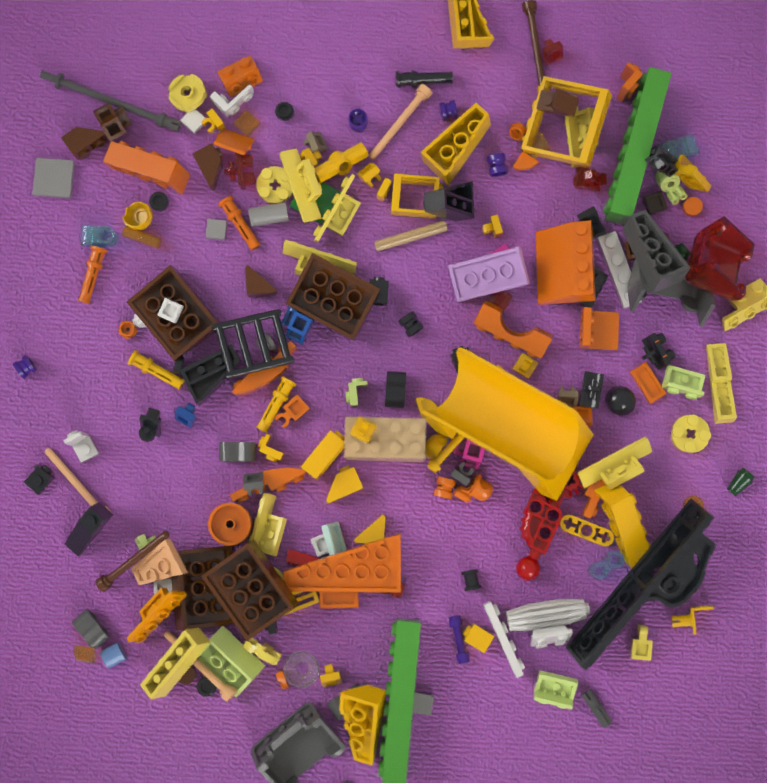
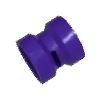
(358, 116)
(497, 164)

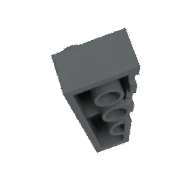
(654, 252)

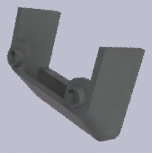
(691, 298)

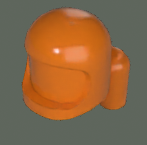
(478, 488)

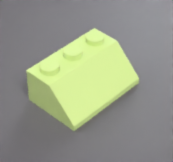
(230, 660)

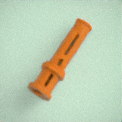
(235, 215)
(94, 265)

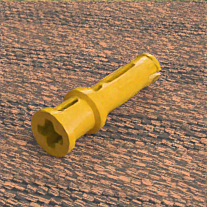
(148, 366)
(280, 395)

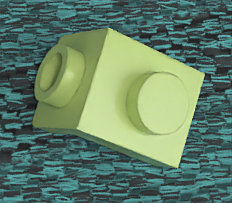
(351, 395)

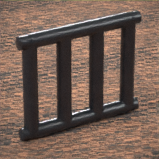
(249, 367)

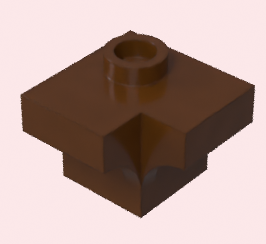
(112, 121)

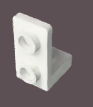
(232, 108)
(82, 445)

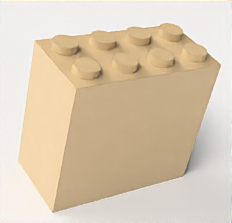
(392, 441)

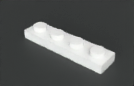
(617, 265)
(508, 646)

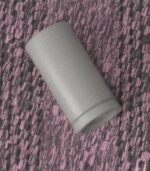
(268, 214)

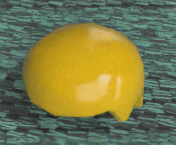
(138, 216)
(434, 445)

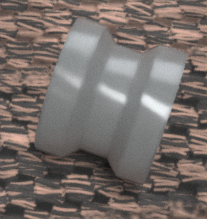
(270, 343)

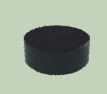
(159, 201)
(178, 365)
(205, 687)

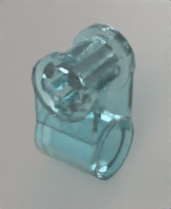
(96, 235)

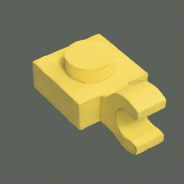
(641, 647)

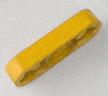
(598, 540)

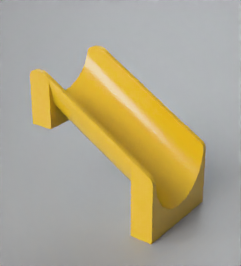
(513, 423)

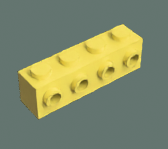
(175, 663)

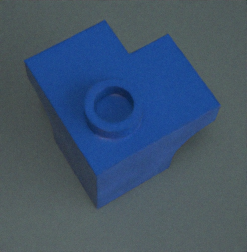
(297, 324)

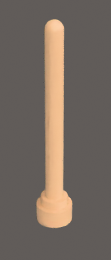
(423, 93)
(71, 477)
(225, 690)

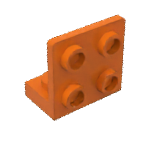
(598, 329)

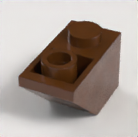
(83, 141)

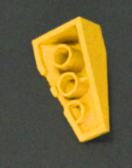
(363, 718)

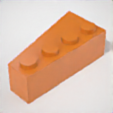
(147, 166)

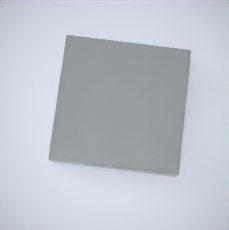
(53, 178)

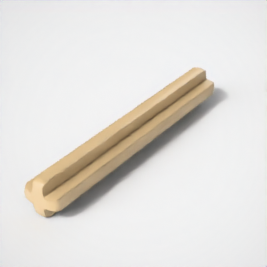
(410, 236)

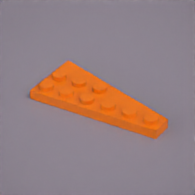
(359, 569)

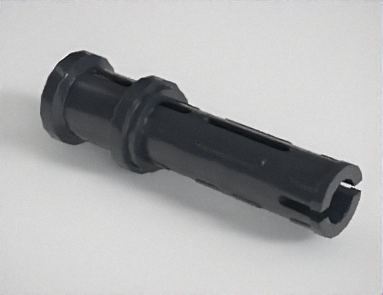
(414, 78)

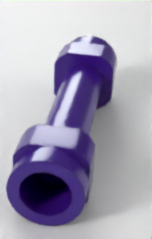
(462, 655)

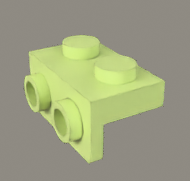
(683, 381)
(555, 689)

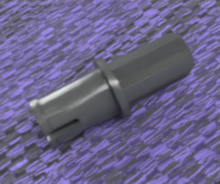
(597, 708)

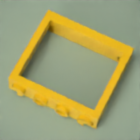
(533, 123)

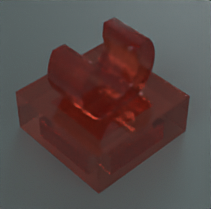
(552, 51)
(501, 299)

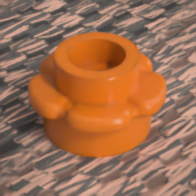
(517, 131)
(127, 334)

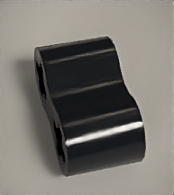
(395, 389)

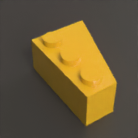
(468, 25)

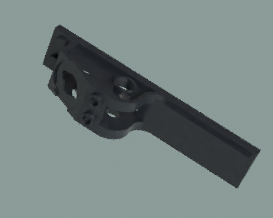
(670, 585)

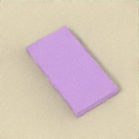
(489, 274)

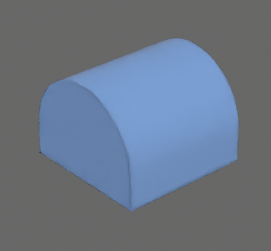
(113, 655)

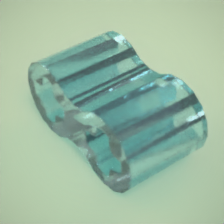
(682, 146)
(606, 565)

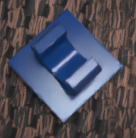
(185, 415)

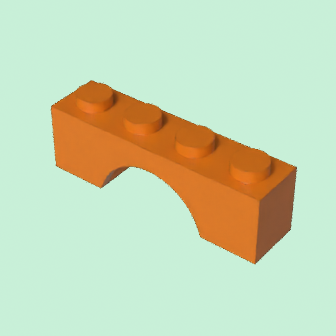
(533, 341)

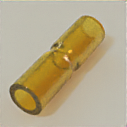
(144, 238)

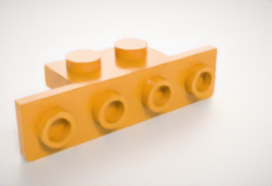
(155, 612)

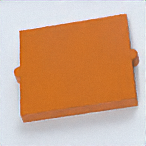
(234, 141)

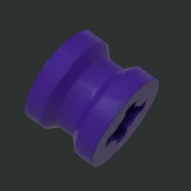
(448, 110)
(24, 366)

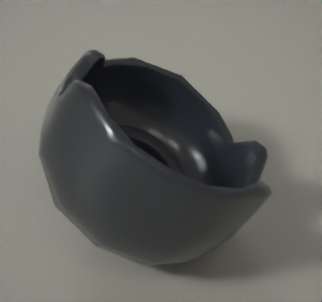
(620, 400)

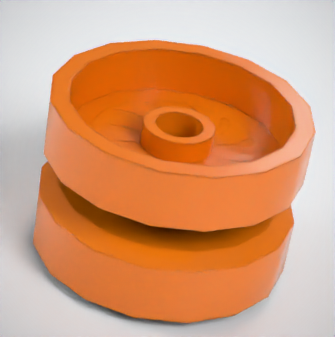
(219, 521)

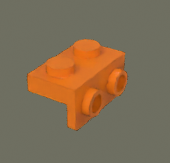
(240, 75)
(631, 76)

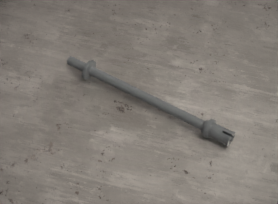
(161, 120)

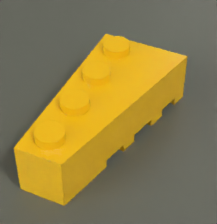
(455, 144)
(624, 522)

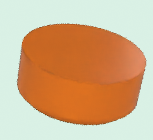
(692, 206)

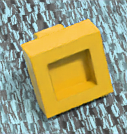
(214, 120)
(314, 157)
(368, 172)
(493, 227)
(525, 366)
(363, 430)
(330, 678)

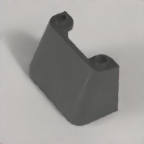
(296, 745)

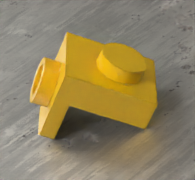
(271, 454)

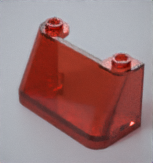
(717, 259)

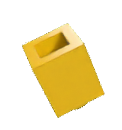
(477, 637)

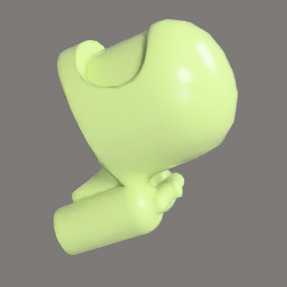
(671, 186)

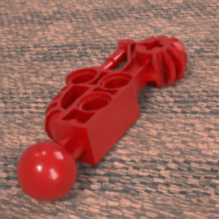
(529, 567)

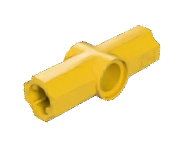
(340, 162)

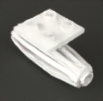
(548, 620)

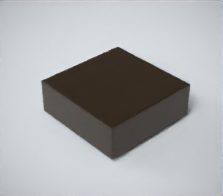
(655, 203)

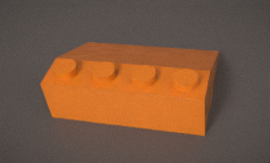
(565, 264)

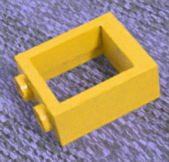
(415, 180)
(324, 454)

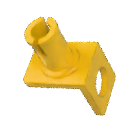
(689, 619)

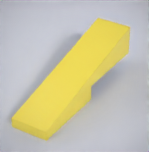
(720, 383)

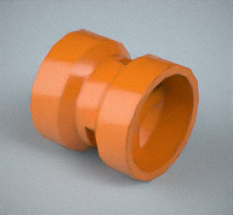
(444, 488)

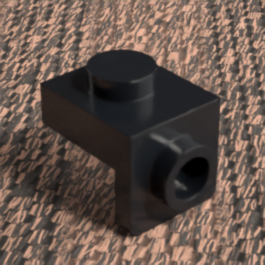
(591, 214)

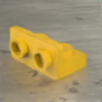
(691, 176)

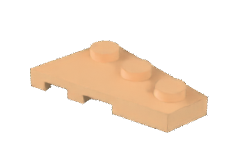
(159, 564)

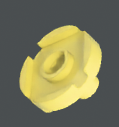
(194, 99)
(266, 191)
(691, 422)
(264, 651)

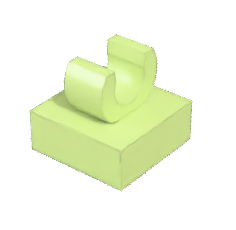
(141, 541)

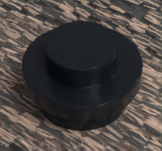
(284, 111)

